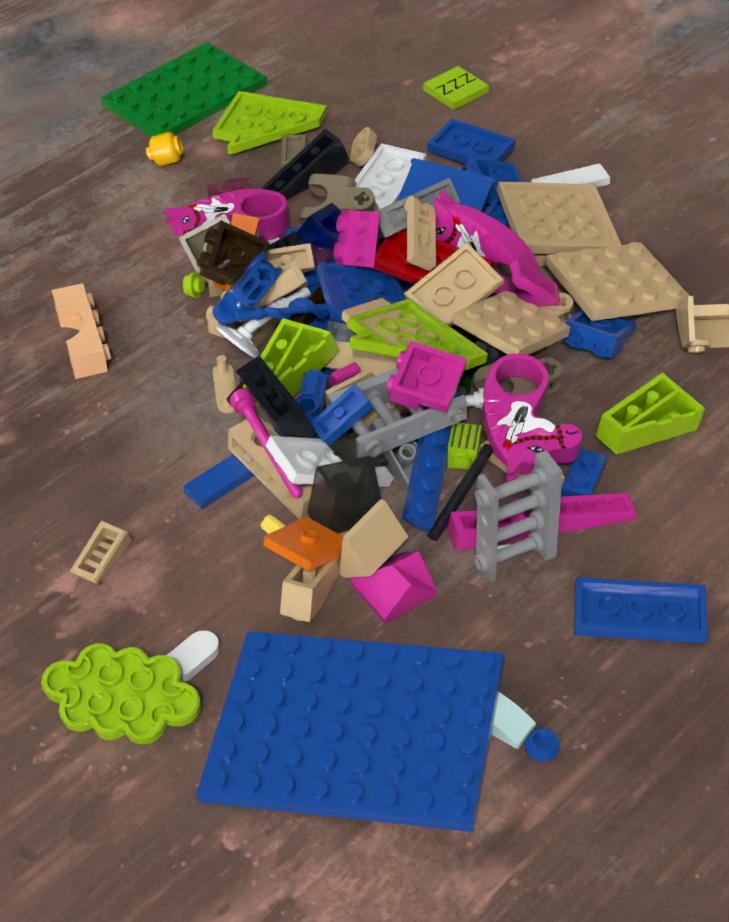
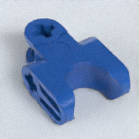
(247, 290)

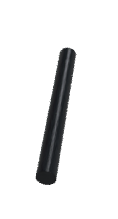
(460, 492)

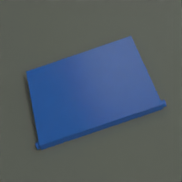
(470, 187)

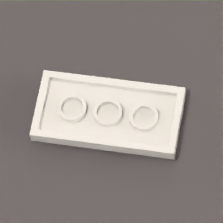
(387, 173)
(301, 456)

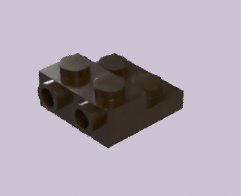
(228, 253)

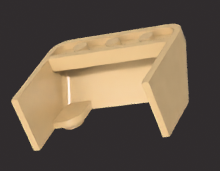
(702, 325)

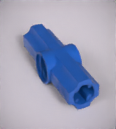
(312, 394)

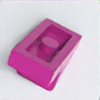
(533, 285)

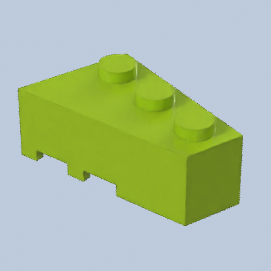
(296, 351)
(649, 416)

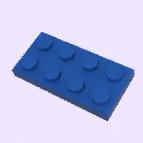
(641, 610)

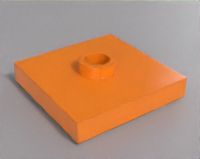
(305, 543)

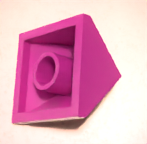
(396, 585)

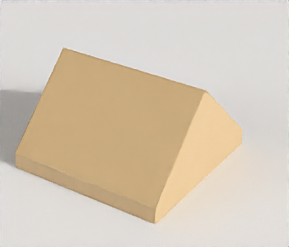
(371, 542)

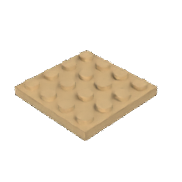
(557, 216)
(616, 281)

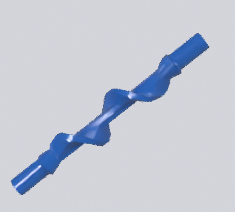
(297, 306)

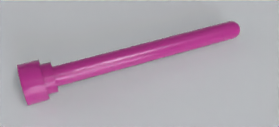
(244, 403)

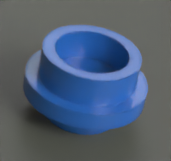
(542, 745)

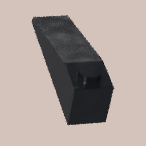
(320, 156)
(275, 400)

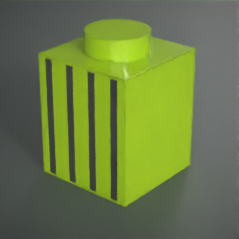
(464, 445)

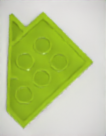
(264, 119)
(451, 341)

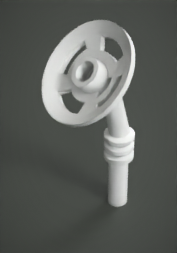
(243, 336)

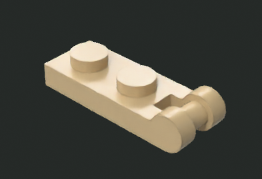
(421, 233)

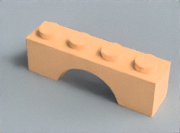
(86, 348)

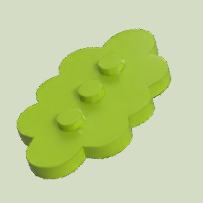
(121, 693)

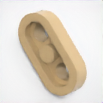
(363, 147)

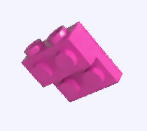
(356, 238)
(425, 377)

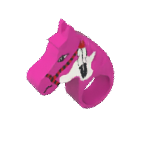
(245, 202)
(487, 236)
(513, 420)

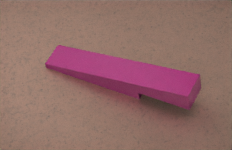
(575, 514)

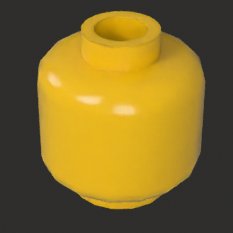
(165, 149)

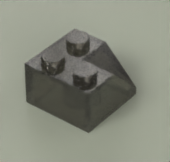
(343, 493)

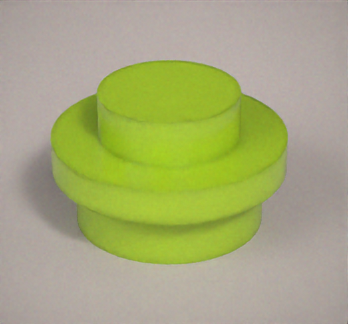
(193, 285)

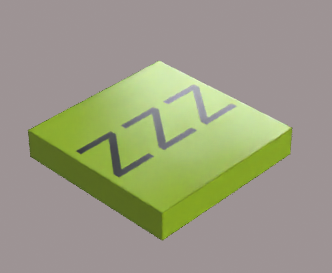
(456, 87)

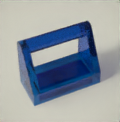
(317, 225)

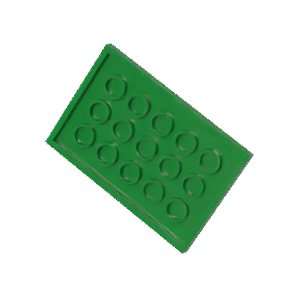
(183, 91)

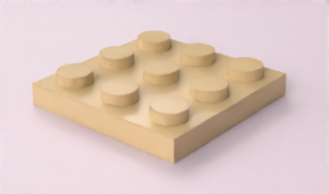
(511, 324)

